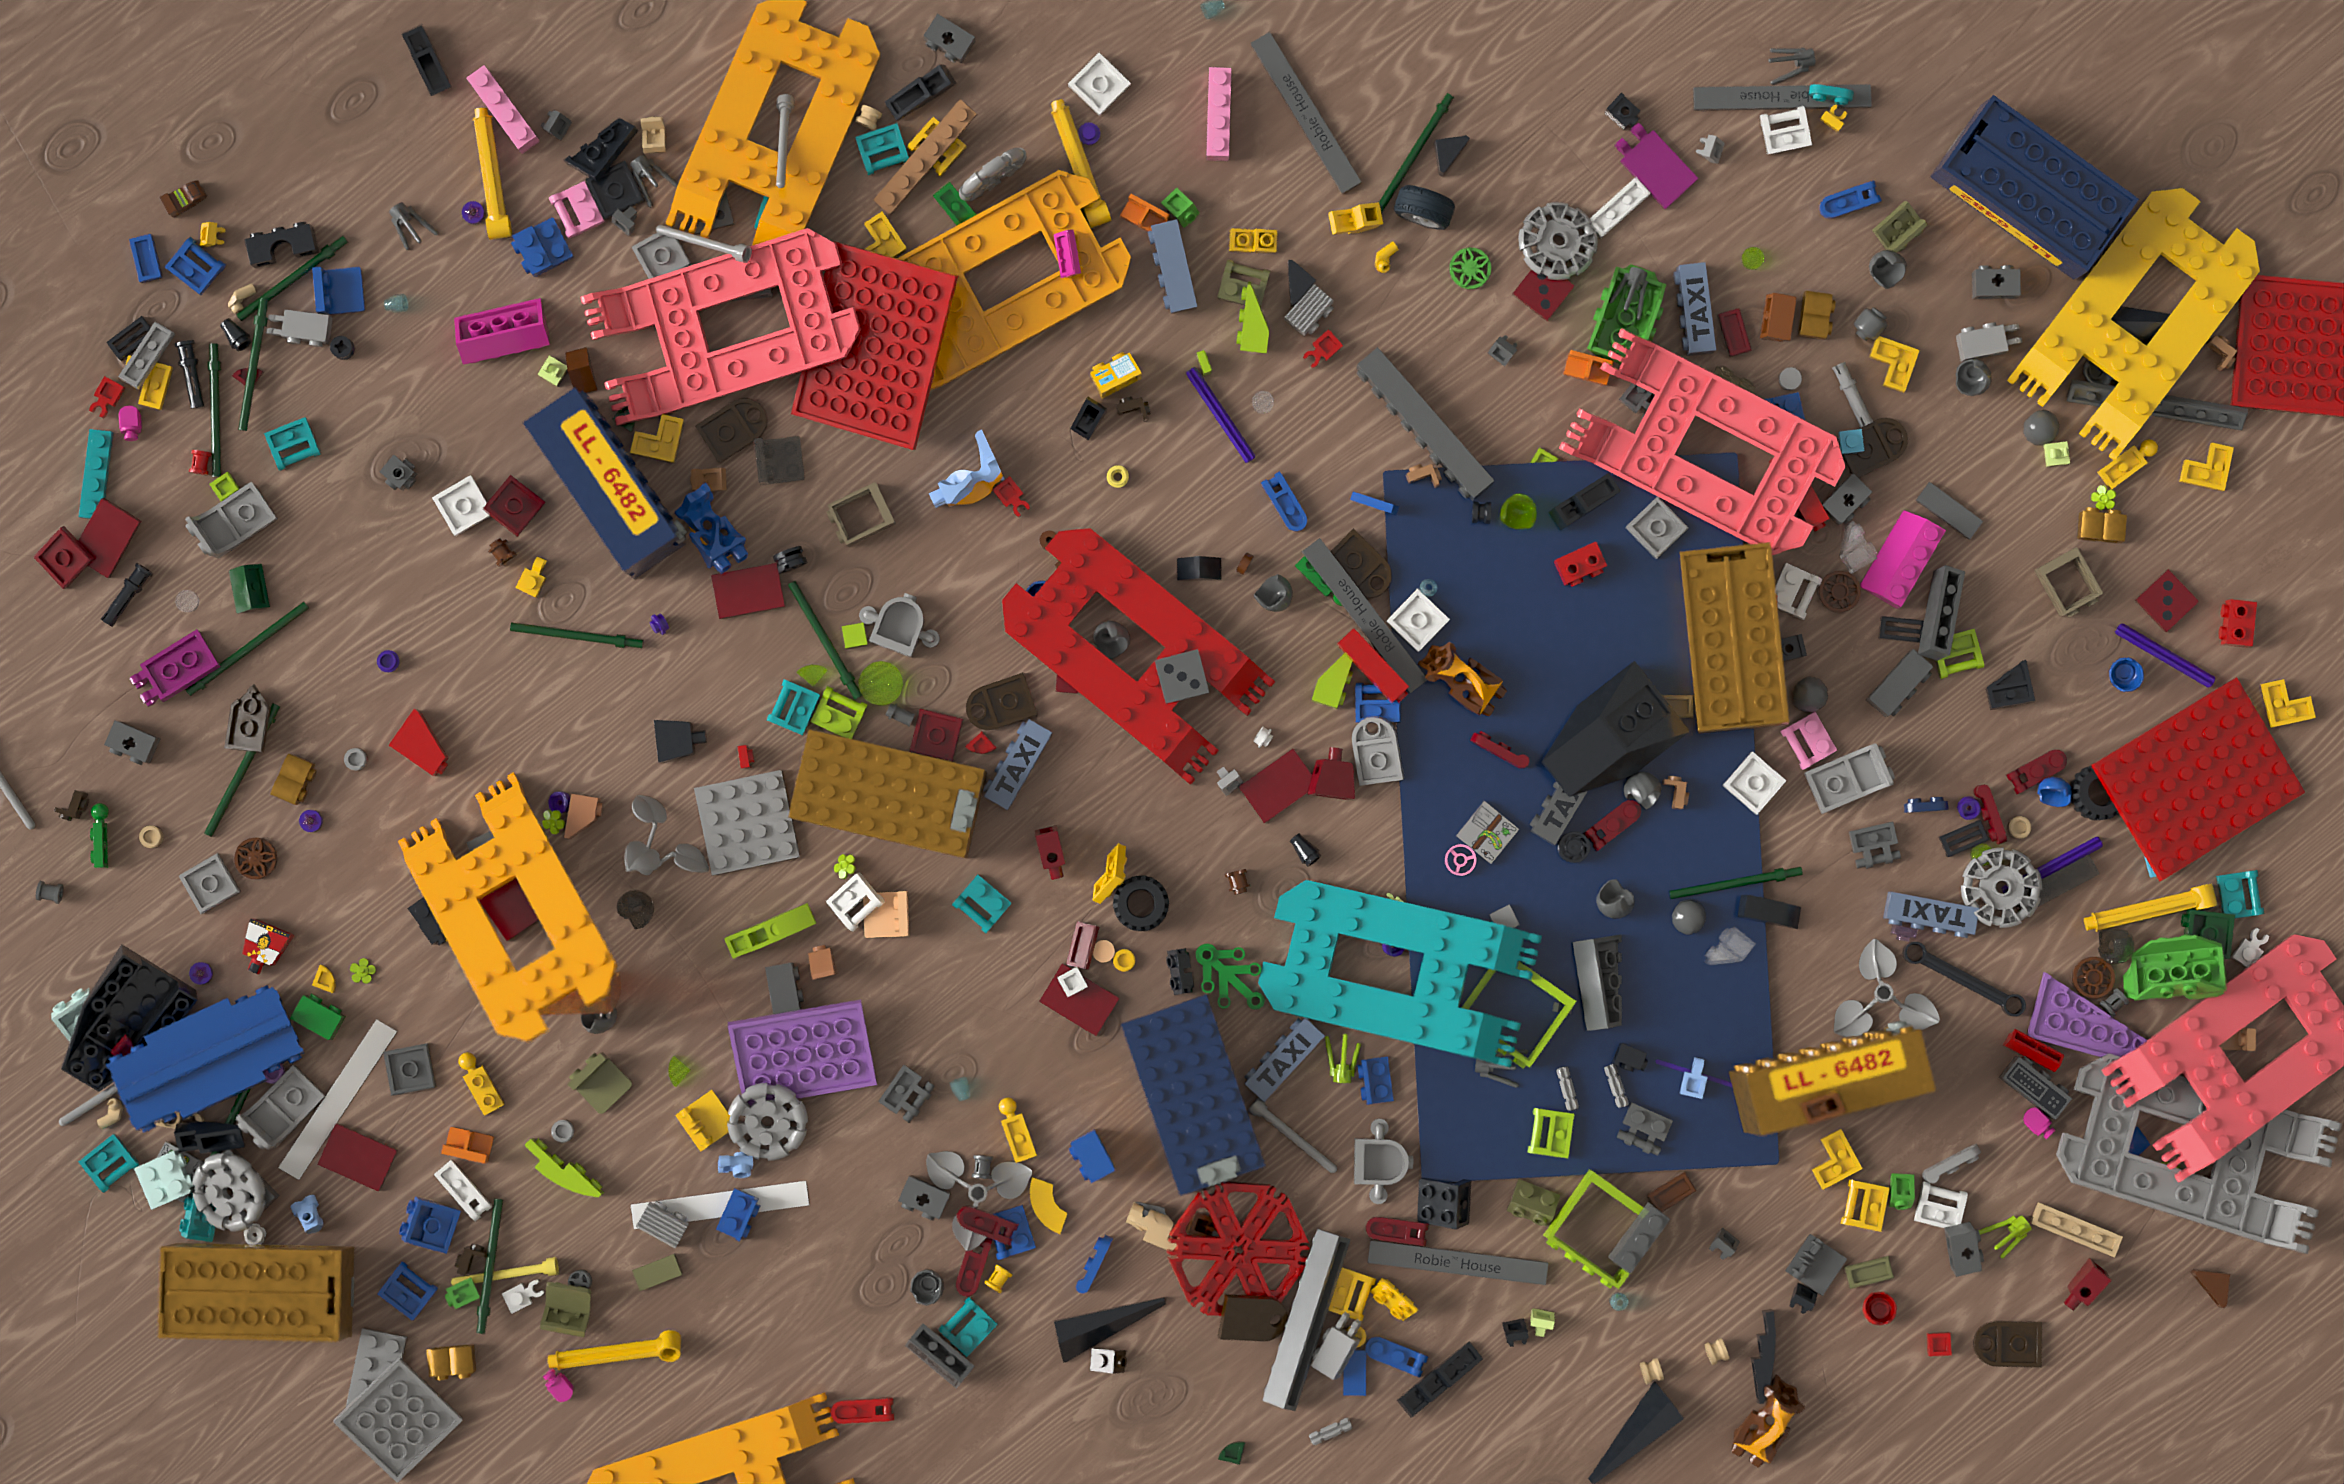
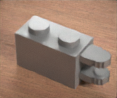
(303, 327)
(1985, 341)
(1337, 1348)

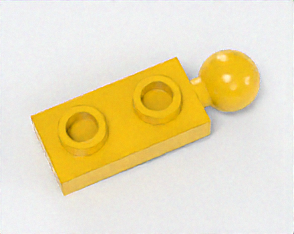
(2127, 463)
(480, 1084)
(1016, 1131)

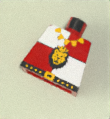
(264, 944)

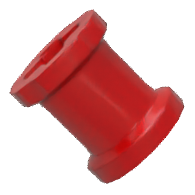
(199, 462)

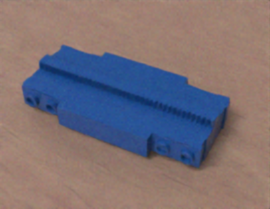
(205, 1058)

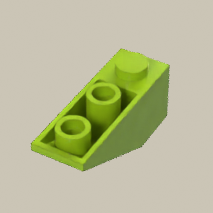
(1255, 327)
(1331, 684)

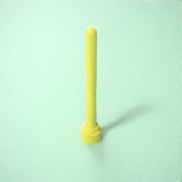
(548, 1267)

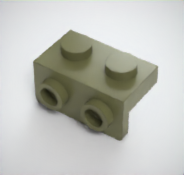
(1899, 228)
(1533, 1203)

